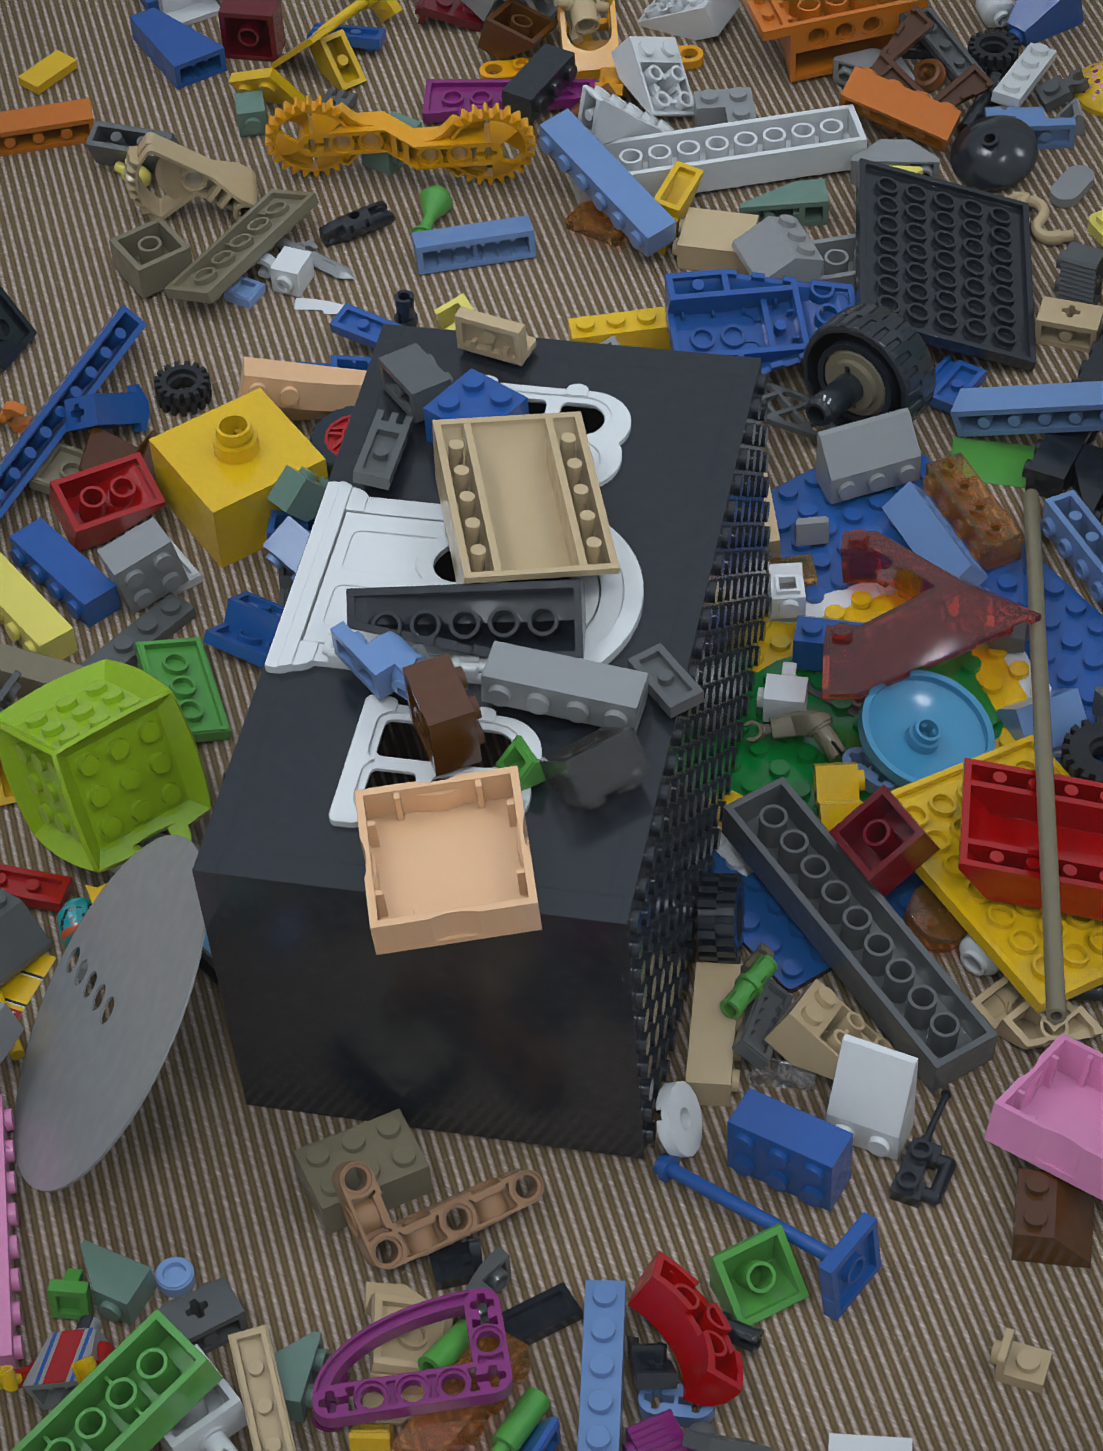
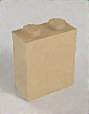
(708, 238)

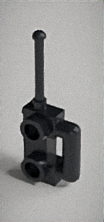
(920, 1156)

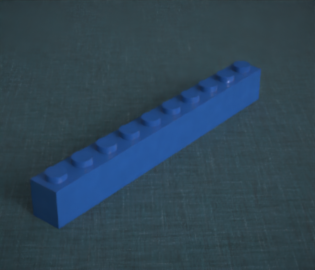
(50, 421)

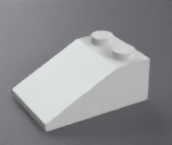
(874, 1096)

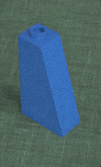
(176, 48)

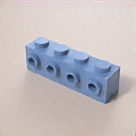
(1077, 538)

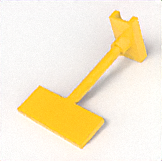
(383, 9)

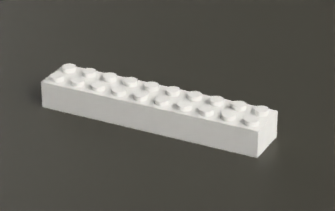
(745, 150)

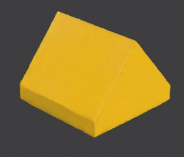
(371, 1437)

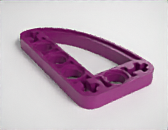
(431, 1380)

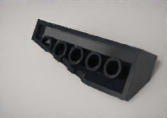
(473, 616)

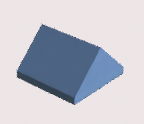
(1065, 712)

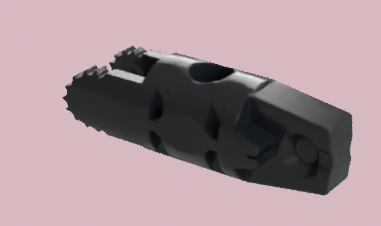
(356, 224)

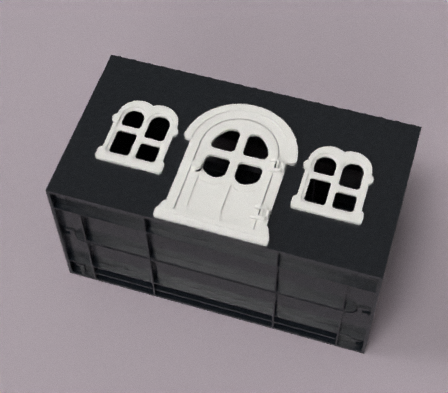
(549, 1027)

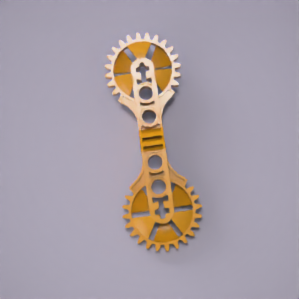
(458, 145)

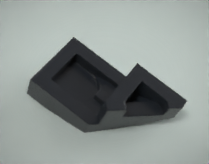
(650, 1365)

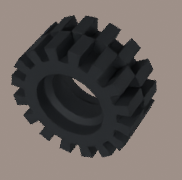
(994, 51)
(184, 400)

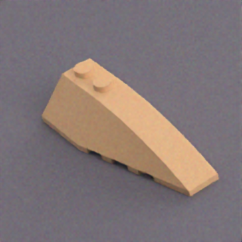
(301, 388)

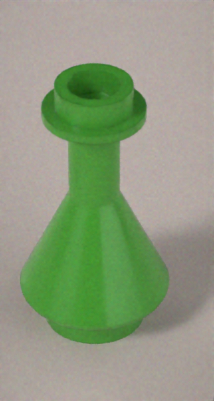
(434, 204)

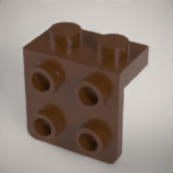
(106, 447)

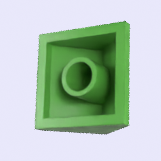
(757, 1276)

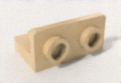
(493, 336)

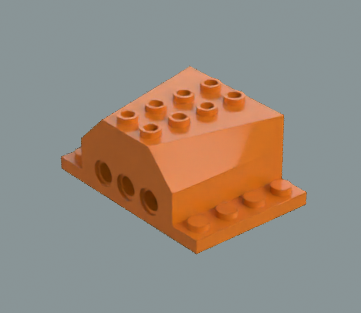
(822, 29)

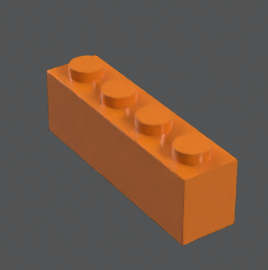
(901, 108)
(45, 126)

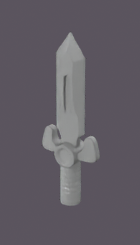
(319, 261)

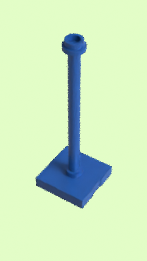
(843, 1269)

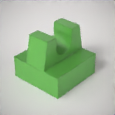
(70, 1296)

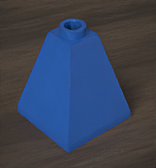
(1042, 19)

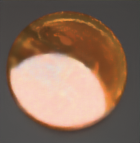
(932, 922)

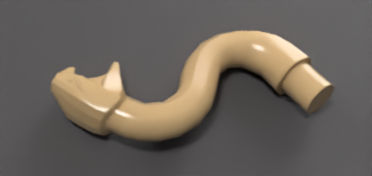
(1046, 237)

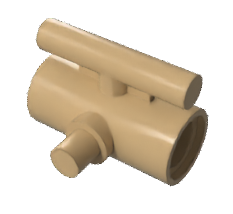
(582, 16)

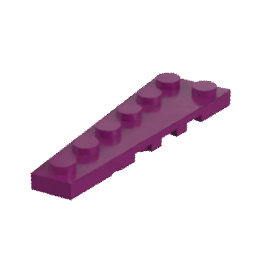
(449, 96)

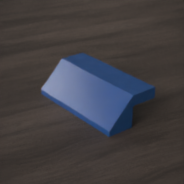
(247, 628)

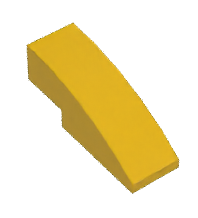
(678, 192)

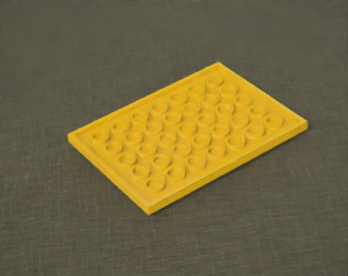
(1004, 931)

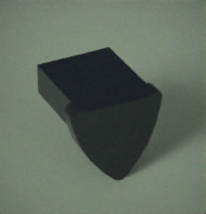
(456, 1263)

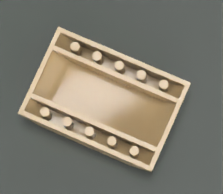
(521, 498)

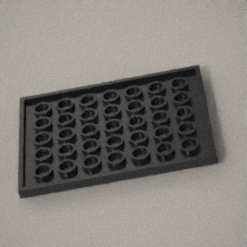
(947, 262)

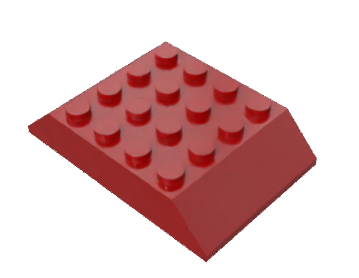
(1002, 837)

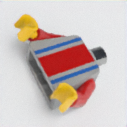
(60, 1364)

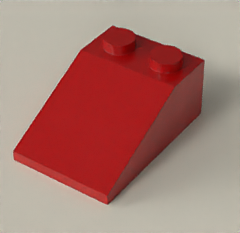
(104, 500)

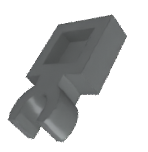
(1059, 90)

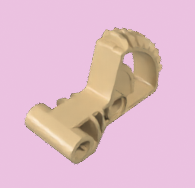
(185, 176)

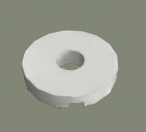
(681, 1119)

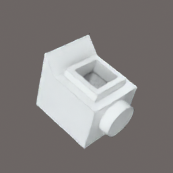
(787, 590)

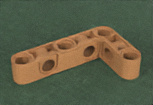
(426, 1229)

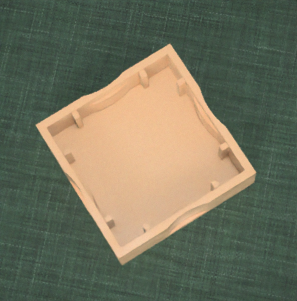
(447, 860)

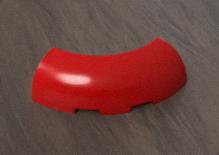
(692, 1329)

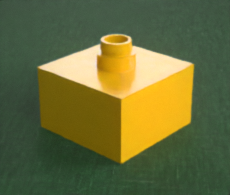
(224, 467)

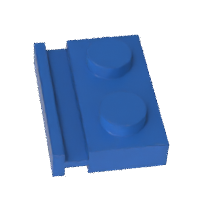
(952, 377)

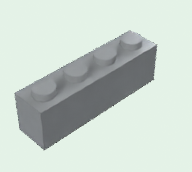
(563, 686)

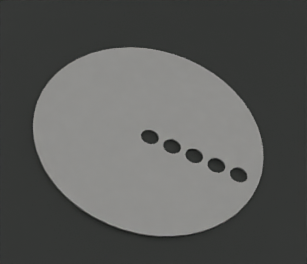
(88, 1076)

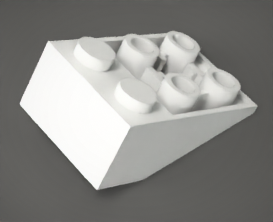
(689, 17)
(654, 75)

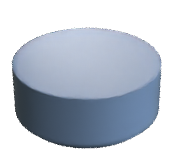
(175, 1277)

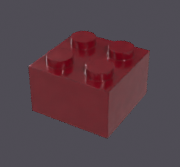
(252, 29)
(884, 840)

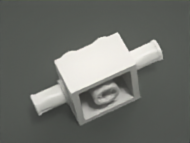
(209, 1422)

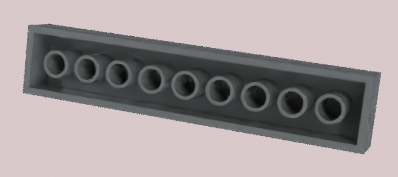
(859, 934)

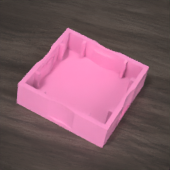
(1056, 1115)

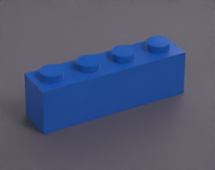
(64, 572)

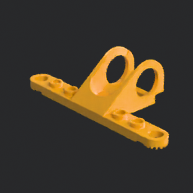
(589, 54)

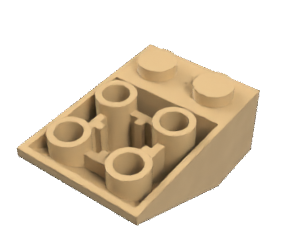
(813, 1030)

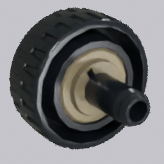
(866, 366)

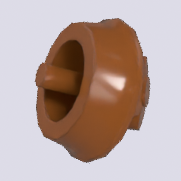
(929, 74)

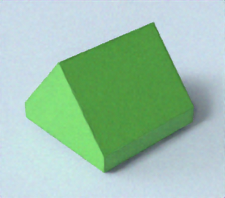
(528, 766)

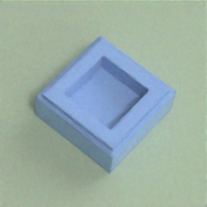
(245, 292)

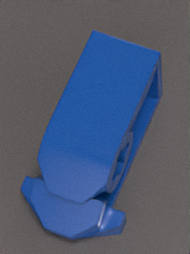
(108, 410)

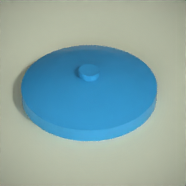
(922, 726)

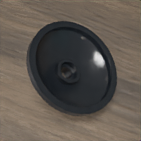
(994, 164)

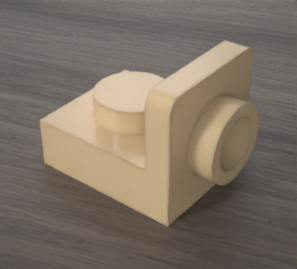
(1020, 1363)

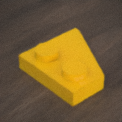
(270, 81)

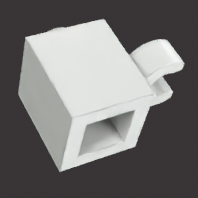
(289, 271)
(783, 692)

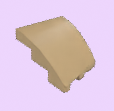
(1021, 1025)

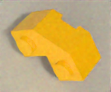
(837, 790)

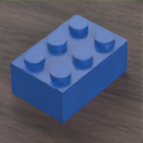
(789, 1149)

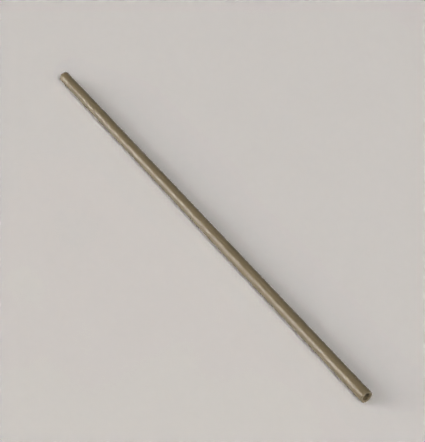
(1044, 767)

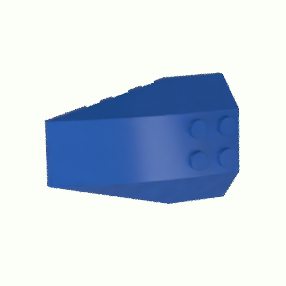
(749, 314)

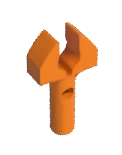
(12, 413)

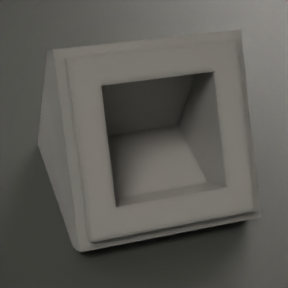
(1072, 110)
(811, 530)

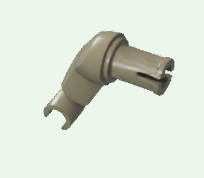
(803, 724)

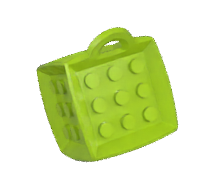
(103, 764)

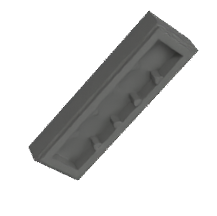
(758, 1022)

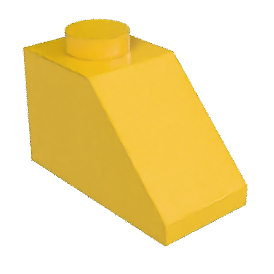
(337, 60)

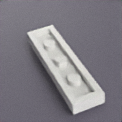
(1024, 75)

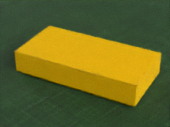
(47, 72)

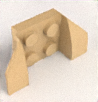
(402, 1352)

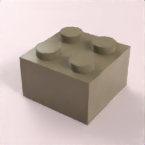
(150, 256)

